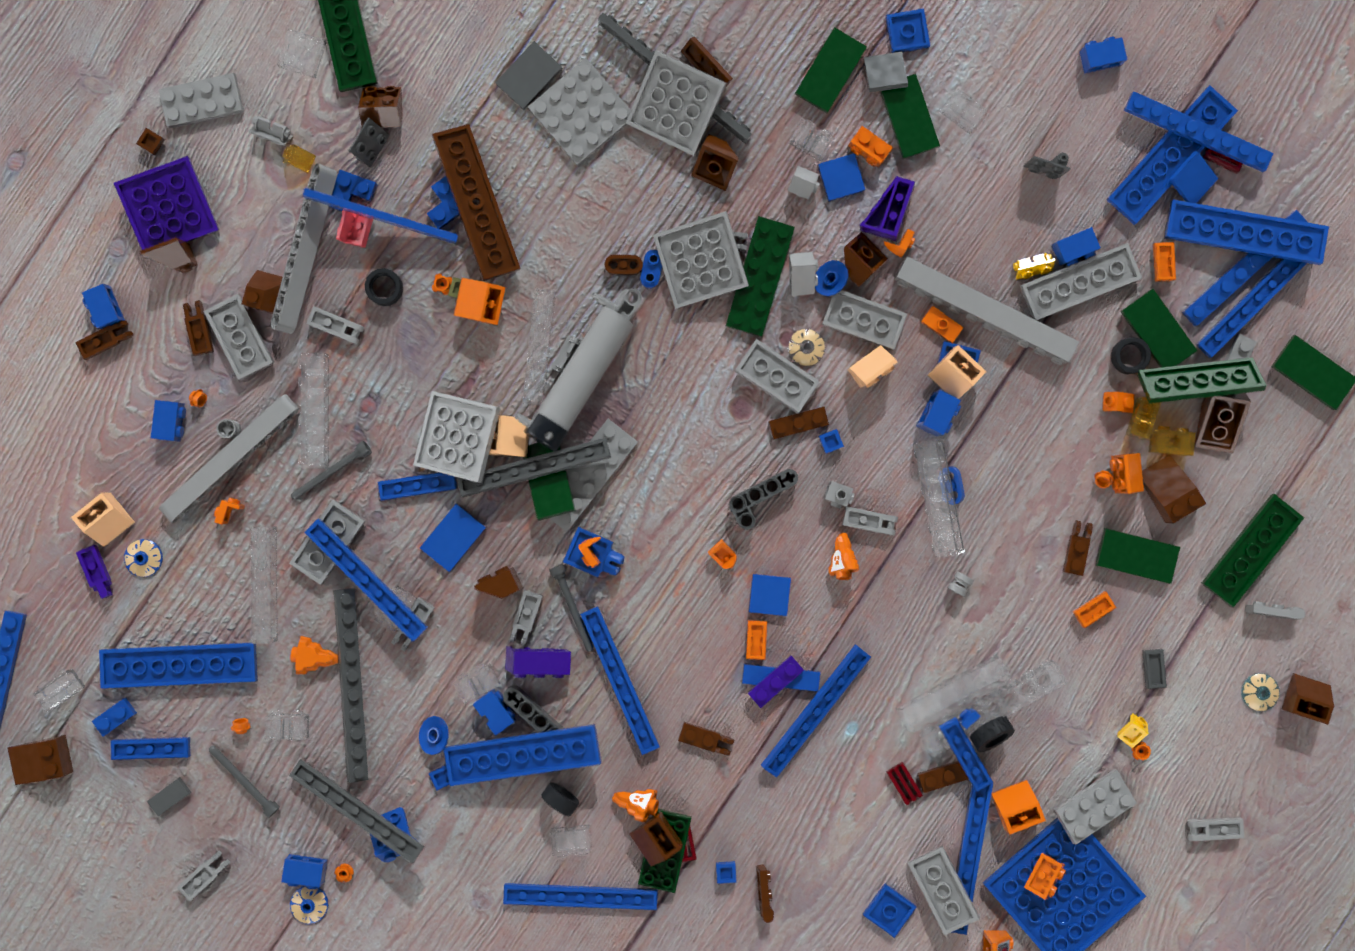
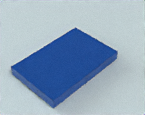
(453, 537)

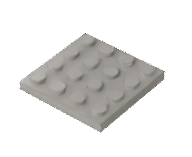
(675, 103)
(581, 111)
(701, 260)
(456, 436)

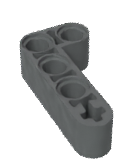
(764, 494)
(537, 710)

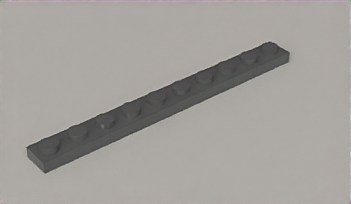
(639, 48)
(350, 685)

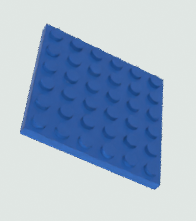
(1086, 900)

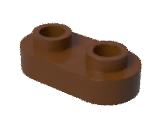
(623, 264)

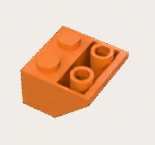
(479, 301)
(1127, 473)
(1018, 807)

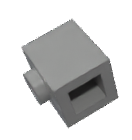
(804, 183)
(838, 494)

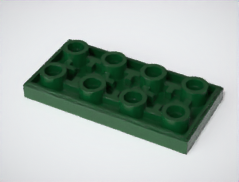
(830, 70)
(910, 119)
(1158, 329)
(1314, 372)
(549, 492)
(1137, 556)
(666, 873)

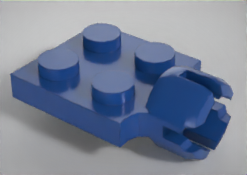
(602, 550)

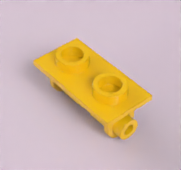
(1042, 265)

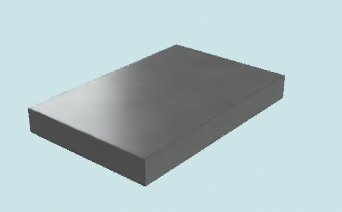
(528, 75)

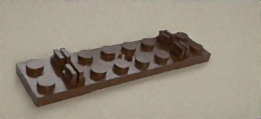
(483, 221)

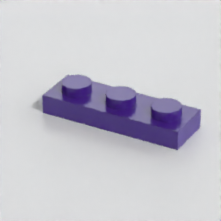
(775, 681)

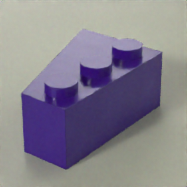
(889, 212)
(538, 662)

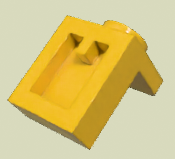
(1134, 731)

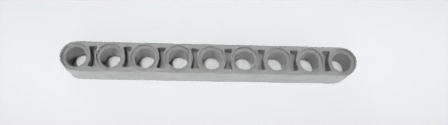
(302, 252)
(229, 458)

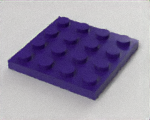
(166, 204)

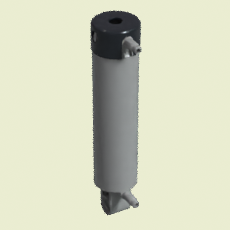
(583, 371)

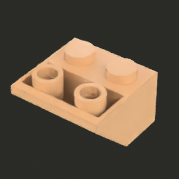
(871, 366)
(956, 372)
(509, 438)
(103, 519)

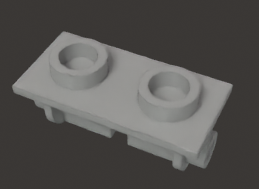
(277, 133)
(565, 354)

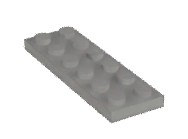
(1081, 282)
(590, 478)

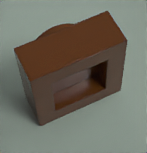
(150, 141)

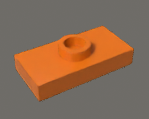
(1164, 261)
(941, 324)
(1094, 609)
(756, 640)

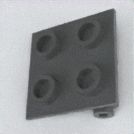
(369, 142)
(1053, 169)

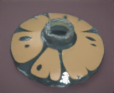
(1252, 691)

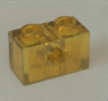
(1143, 419)
(1183, 441)

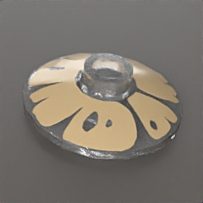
(802, 356)

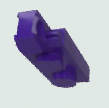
(95, 570)

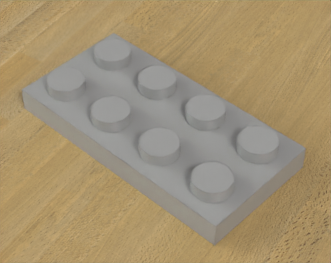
(201, 100)
(864, 319)
(239, 337)
(777, 376)
(310, 558)
(1094, 806)
(943, 890)

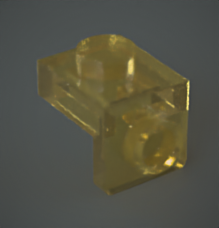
(298, 158)

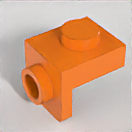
(1118, 402)
(224, 511)

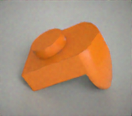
(906, 242)
(723, 555)
(589, 557)

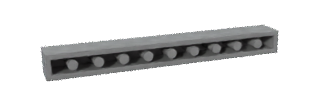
(986, 310)

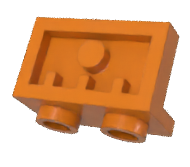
(870, 147)
(1045, 876)

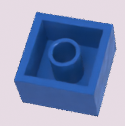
(939, 413)

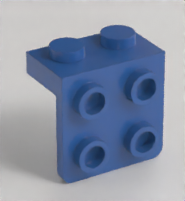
(399, 819)

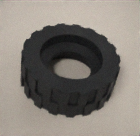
(992, 734)

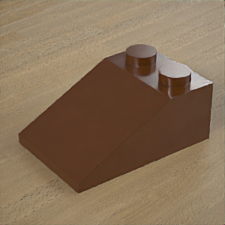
(1221, 421)
(1171, 490)
(40, 760)

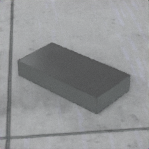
(1154, 668)
(169, 796)

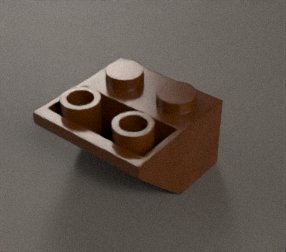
(381, 106)
(502, 584)
(1309, 699)
(656, 839)

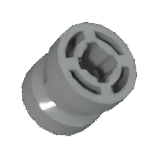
(224, 428)
(962, 580)

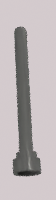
(361, 450)
(558, 573)
(268, 806)

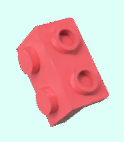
(354, 229)

